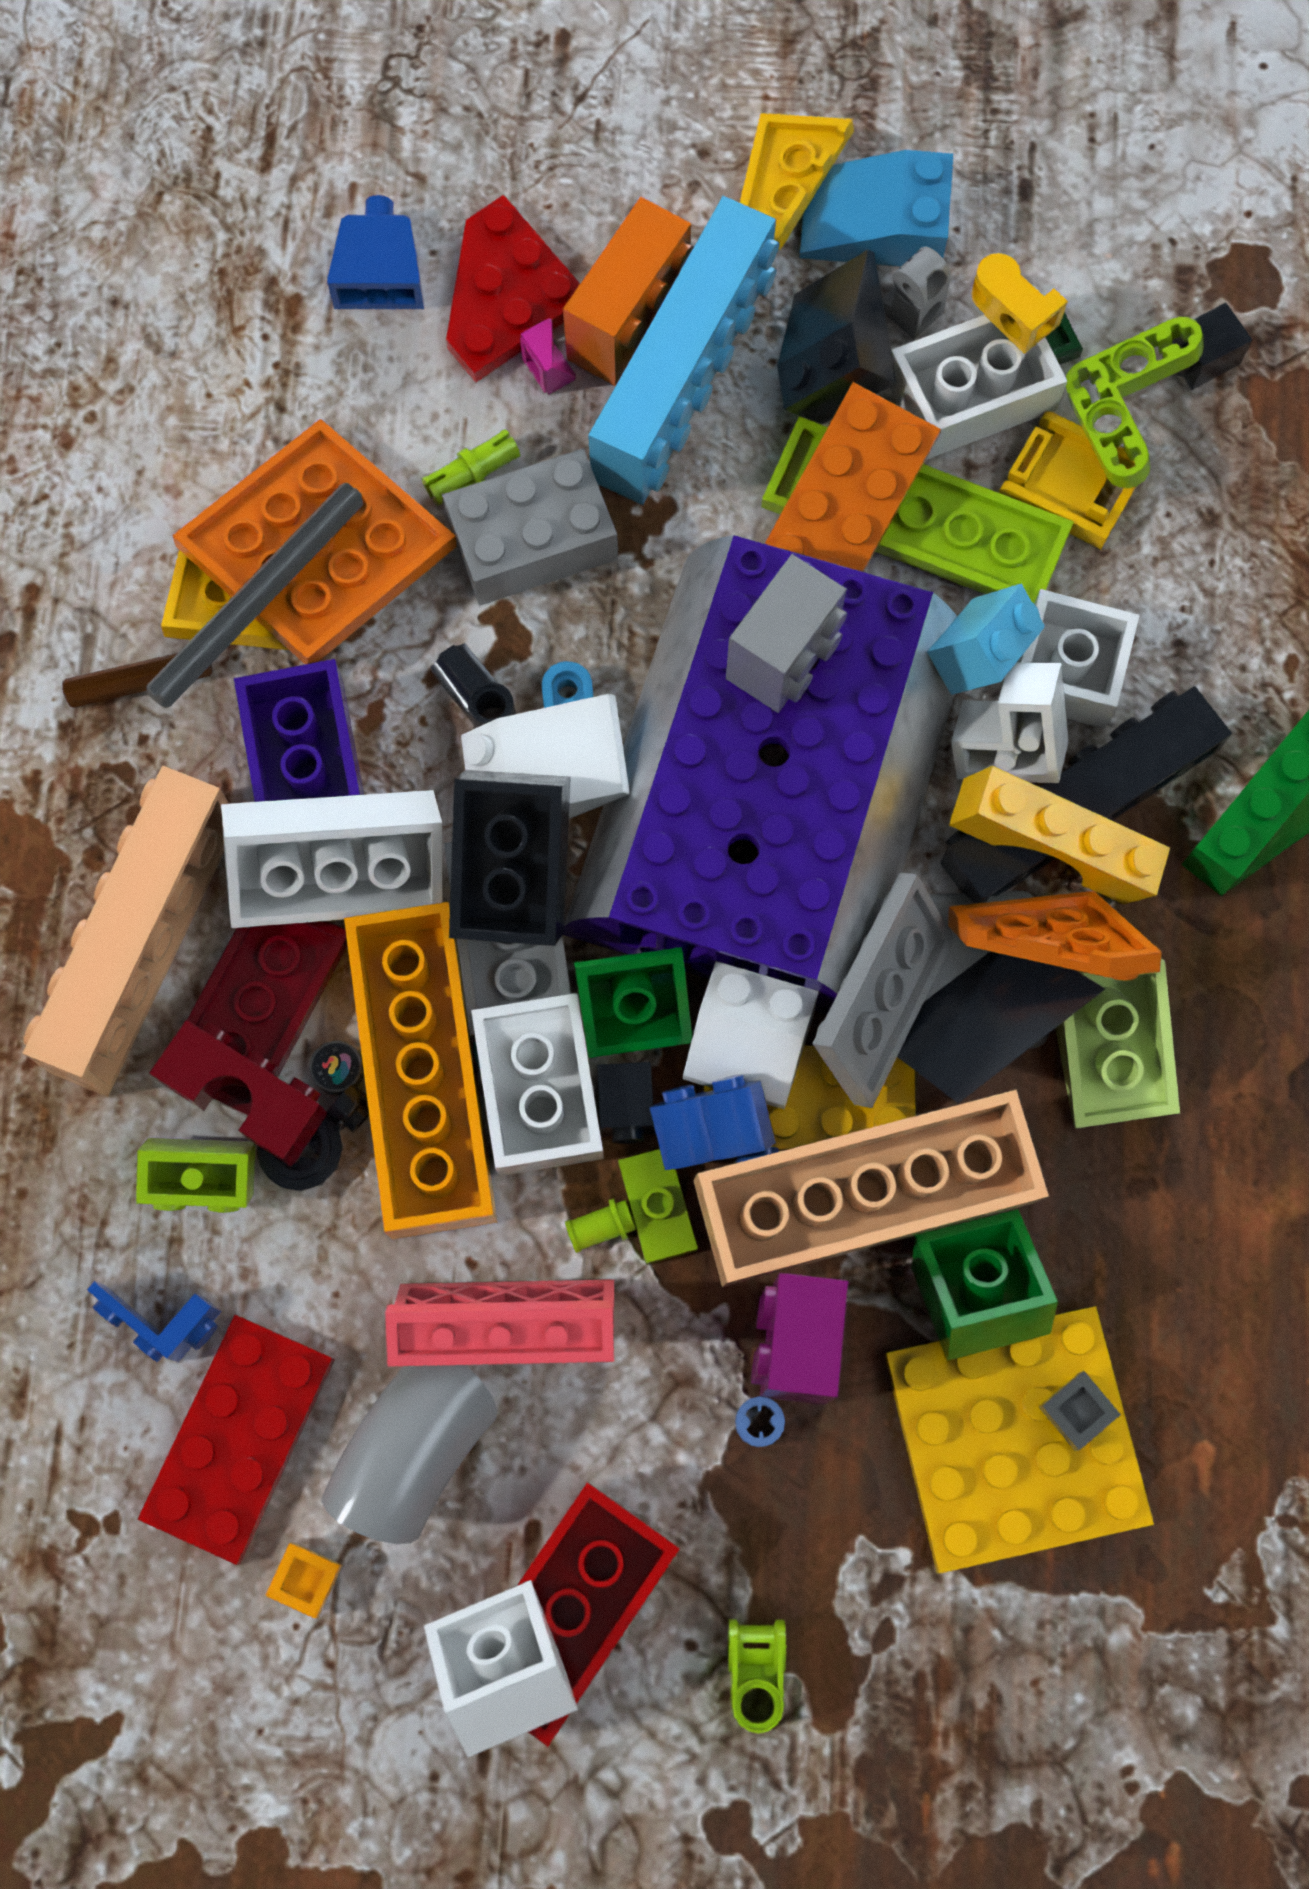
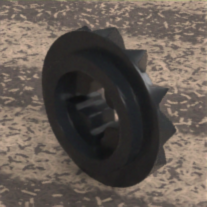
(306, 1172)

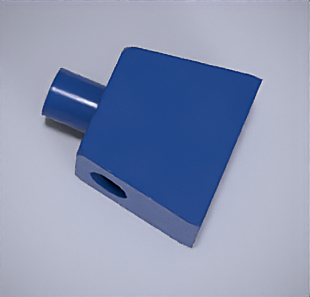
(375, 260)

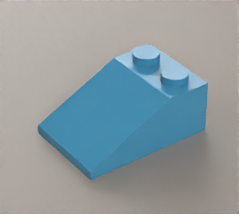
(880, 205)

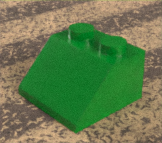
(634, 1002)

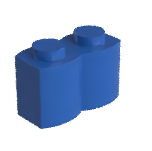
(712, 1123)

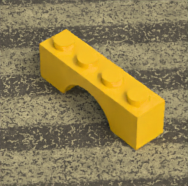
(1020, 814)

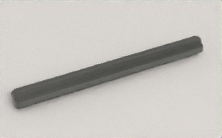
(254, 596)

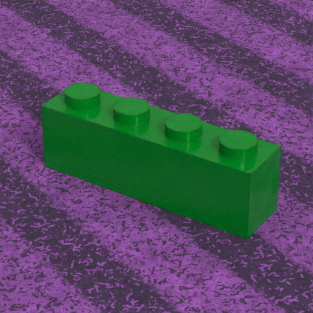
(1261, 820)

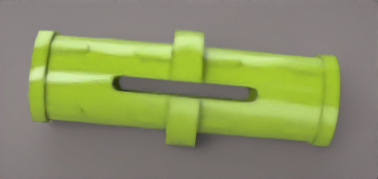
(471, 466)

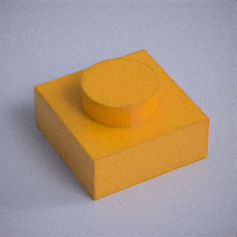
(303, 1580)

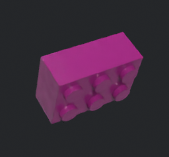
(802, 1338)

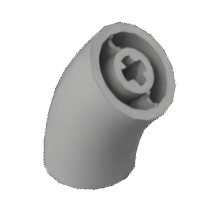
(408, 1451)

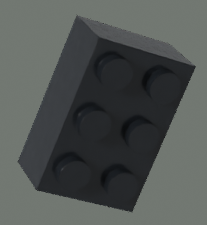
(509, 857)

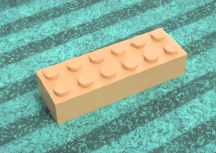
(130, 933)
(869, 1187)

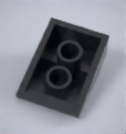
(835, 339)

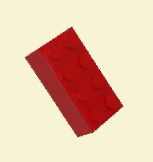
(593, 1585)

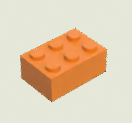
(625, 290)

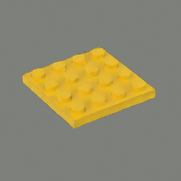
(993, 1465)

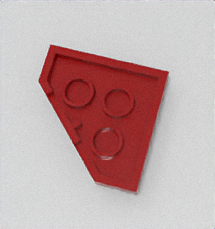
(503, 288)

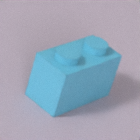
(986, 639)

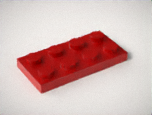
(236, 1440)

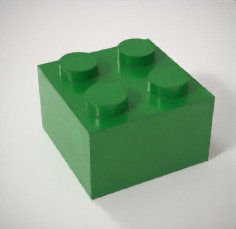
(983, 1284)

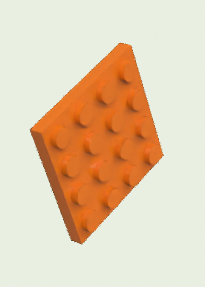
(356, 571)

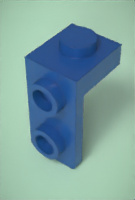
(188, 1329)

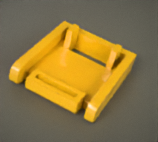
(1066, 478)

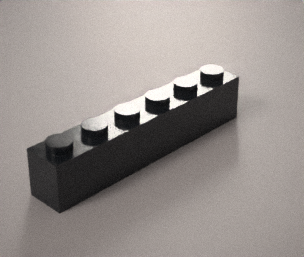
(1103, 780)

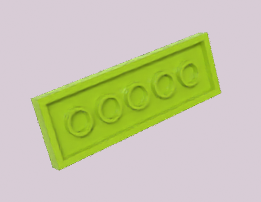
(948, 525)

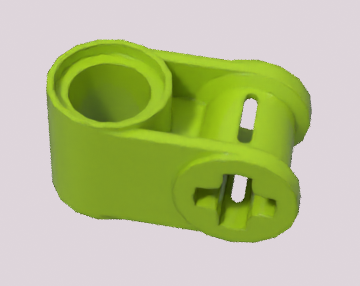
(757, 1669)

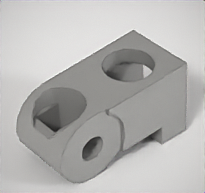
(918, 292)

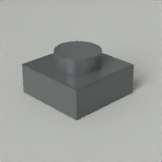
(1079, 1410)

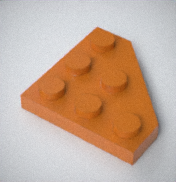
(1059, 930)

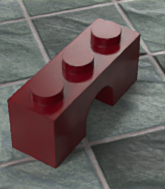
(202, 1064)

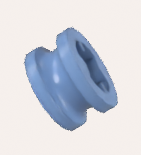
(777, 1421)

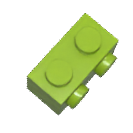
(195, 1174)

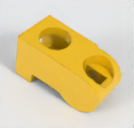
(1015, 303)

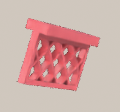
(501, 1323)

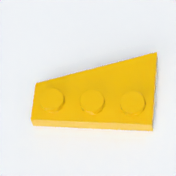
(790, 164)
(195, 600)

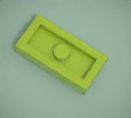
(657, 1207)

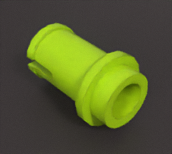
(601, 1225)

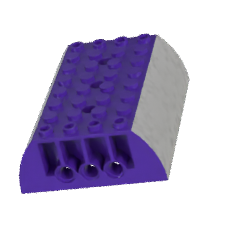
(824, 822)

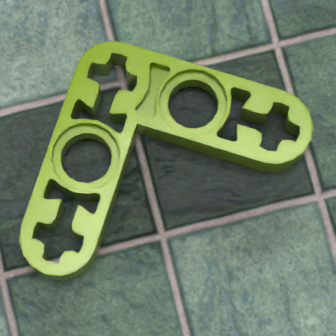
(1114, 384)

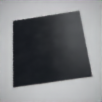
(990, 1019)

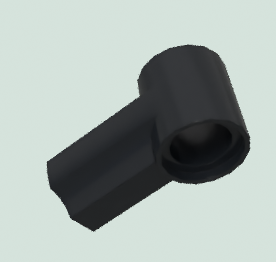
(471, 684)

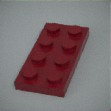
(268, 991)

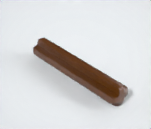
(115, 681)

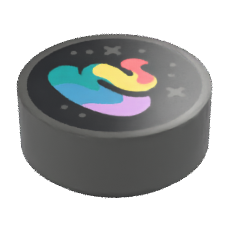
(336, 1067)

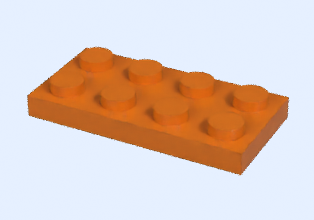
(854, 481)

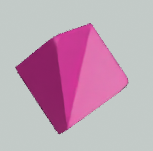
(545, 358)

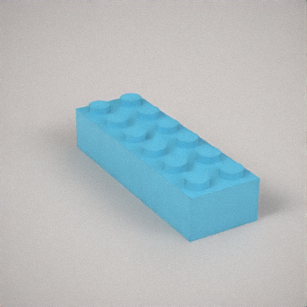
(683, 351)

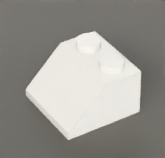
(751, 1029)
(498, 1669)

